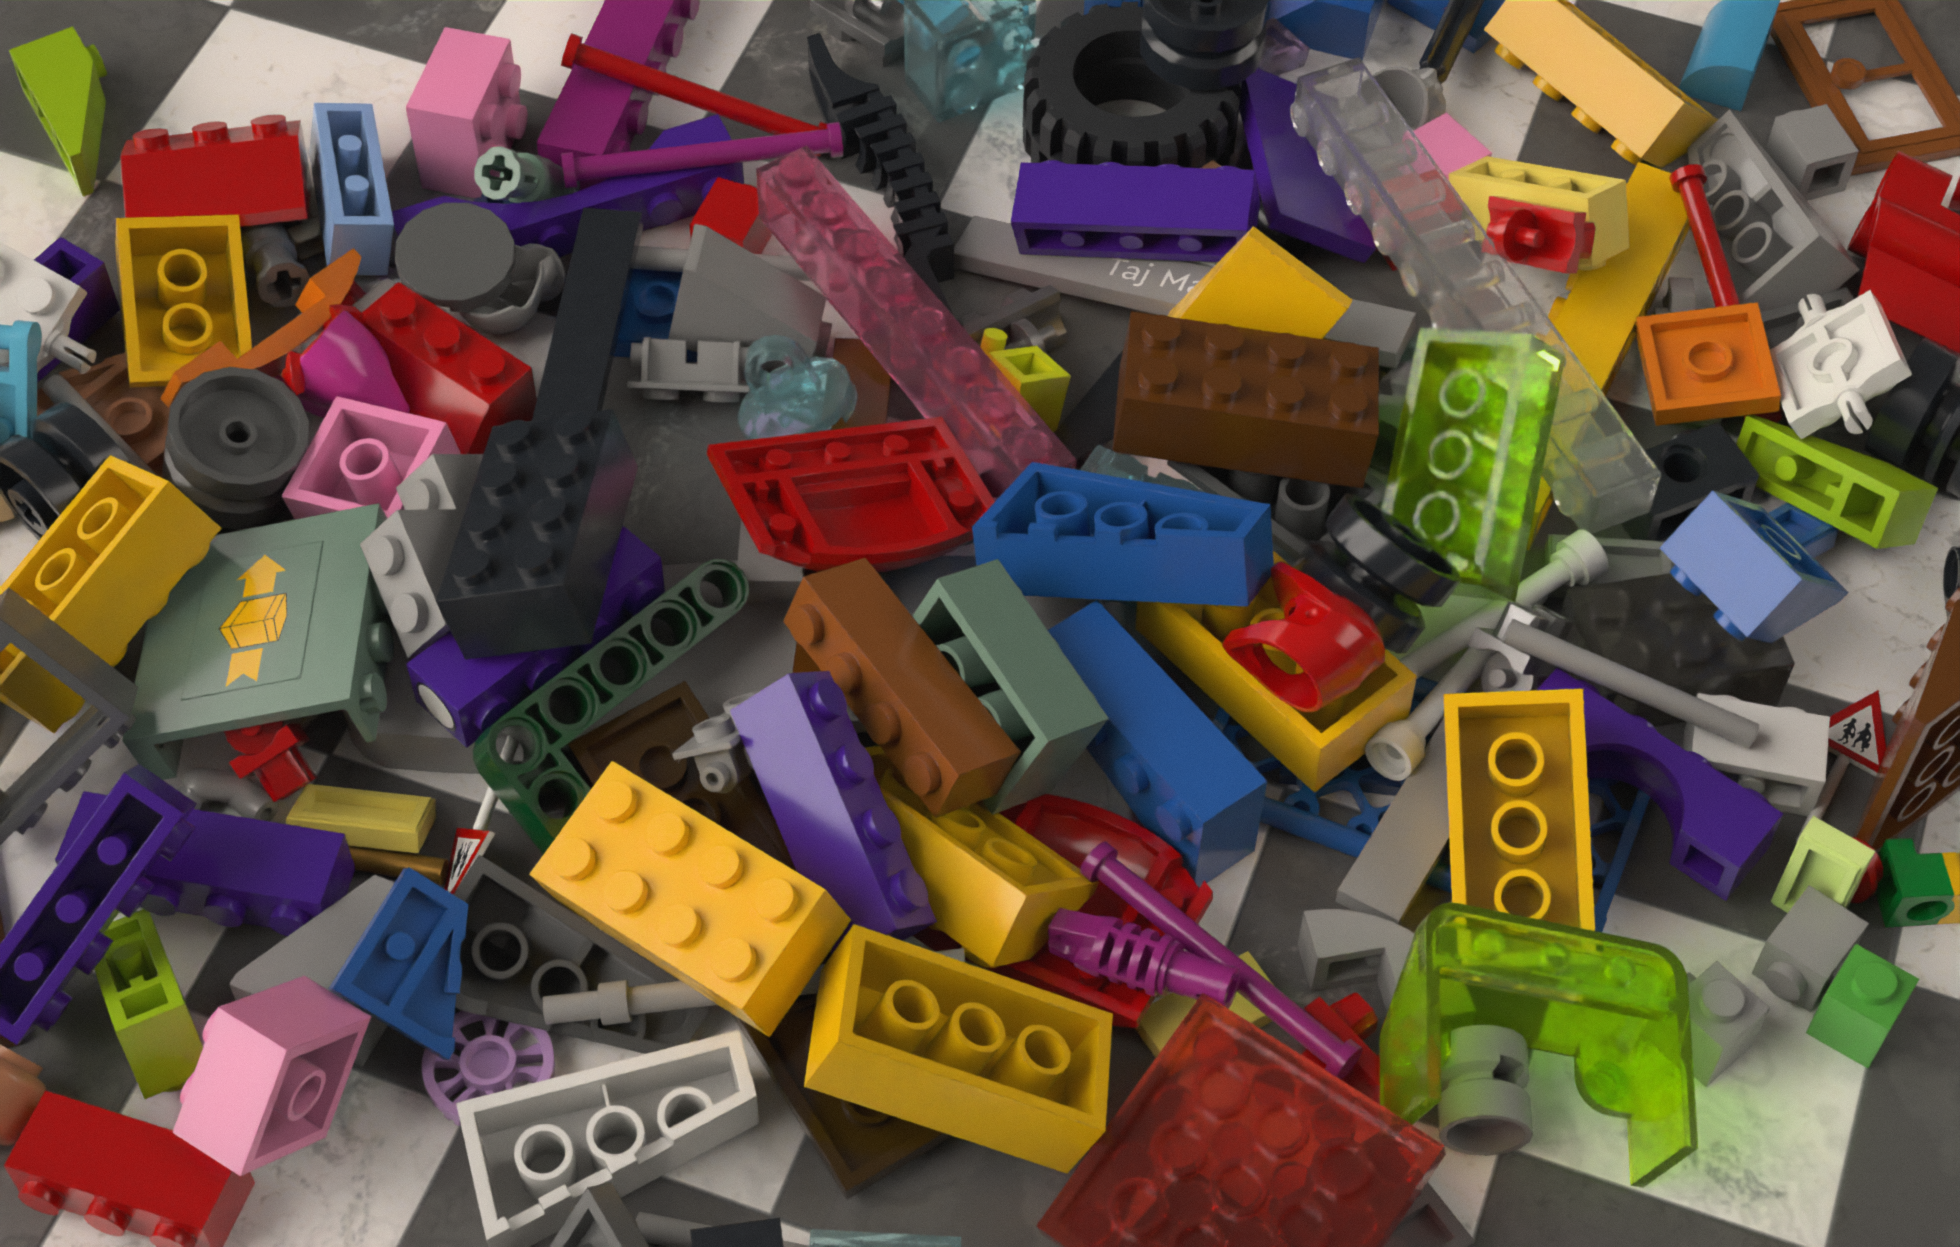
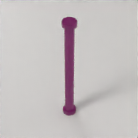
(700, 155)
(1337, 1055)

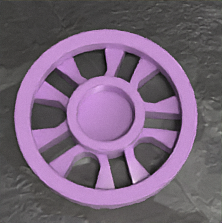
(486, 1063)

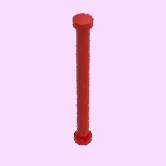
(681, 89)
(1689, 183)

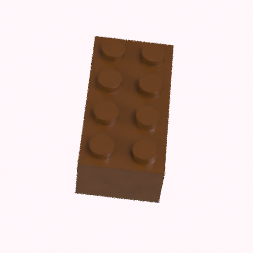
(1247, 400)

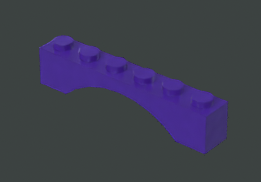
(658, 195)

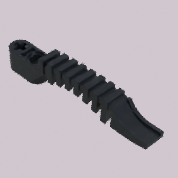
(881, 138)

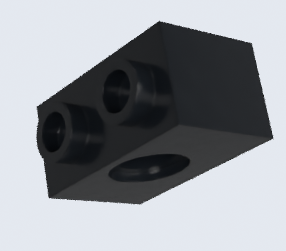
(1690, 469)

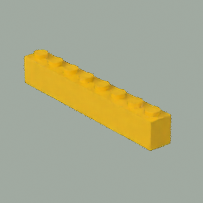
(1605, 301)

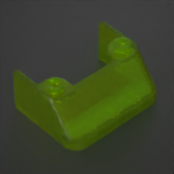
(1568, 993)

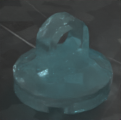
(795, 397)

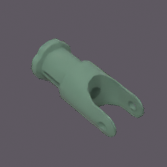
(522, 176)

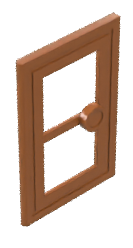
(1849, 74)

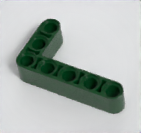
(595, 696)

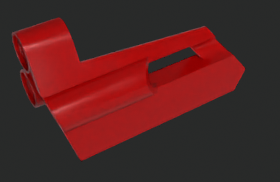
(1913, 251)

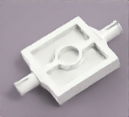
(44, 297)
(1837, 364)

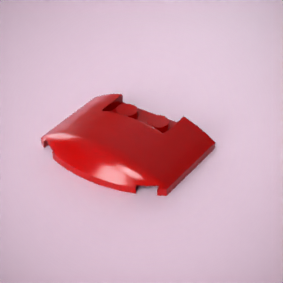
(855, 494)
(1073, 831)

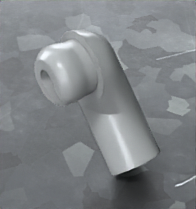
(224, 786)

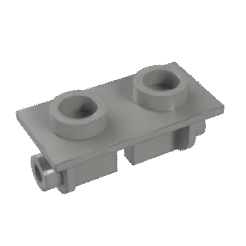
(667, 370)
(719, 750)

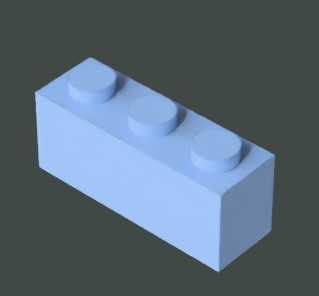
(351, 185)

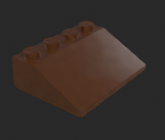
(1924, 751)

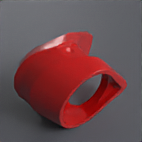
(1320, 632)

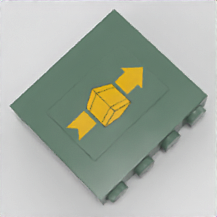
(265, 634)

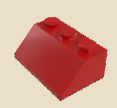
(219, 171)
(450, 368)

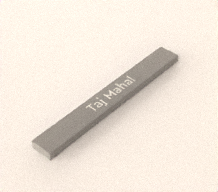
(1150, 285)

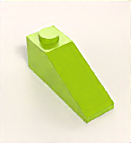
(67, 96)
(1837, 484)
(148, 1006)

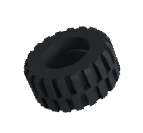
(1098, 62)

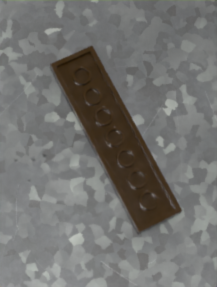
(850, 1139)

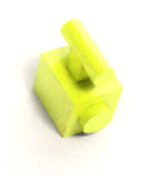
(1031, 373)

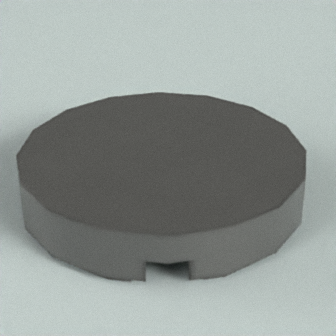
(456, 256)

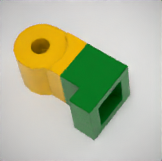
(1918, 886)

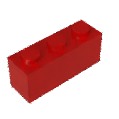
(124, 1175)

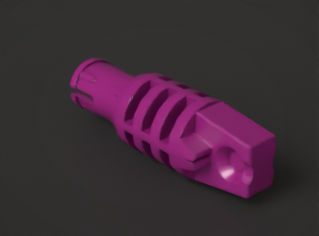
(1138, 957)

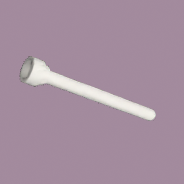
(1576, 560)
(1401, 744)

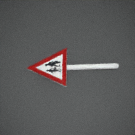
(1856, 738)
(474, 842)

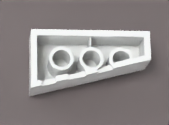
(609, 1123)

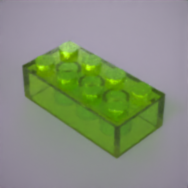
(1475, 451)

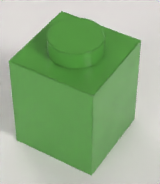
(1862, 1005)

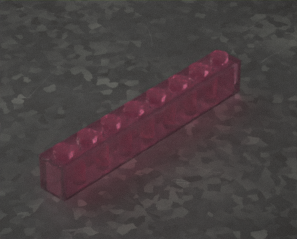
(903, 321)

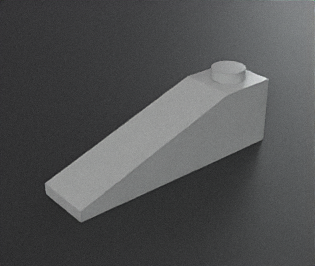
(1765, 225)

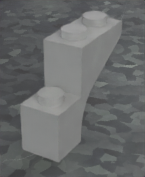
(415, 545)

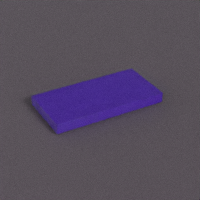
(1291, 183)

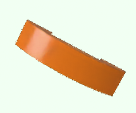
(270, 355)

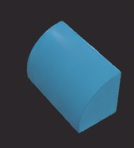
(1729, 51)

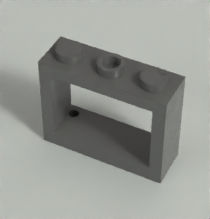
(101, 724)

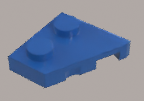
(410, 963)

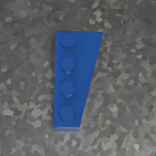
(1125, 539)
(1163, 749)

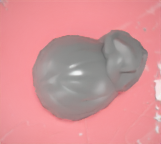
(535, 278)

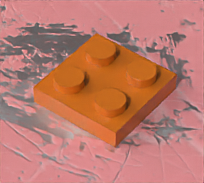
(1707, 364)

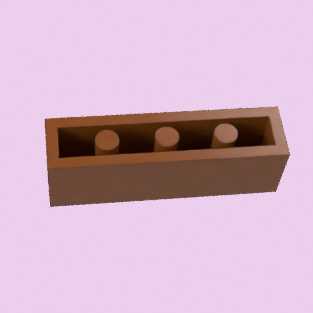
(901, 687)

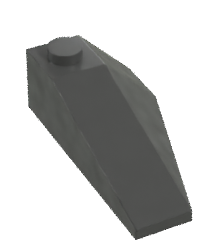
(533, 948)

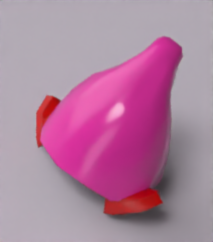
(344, 364)

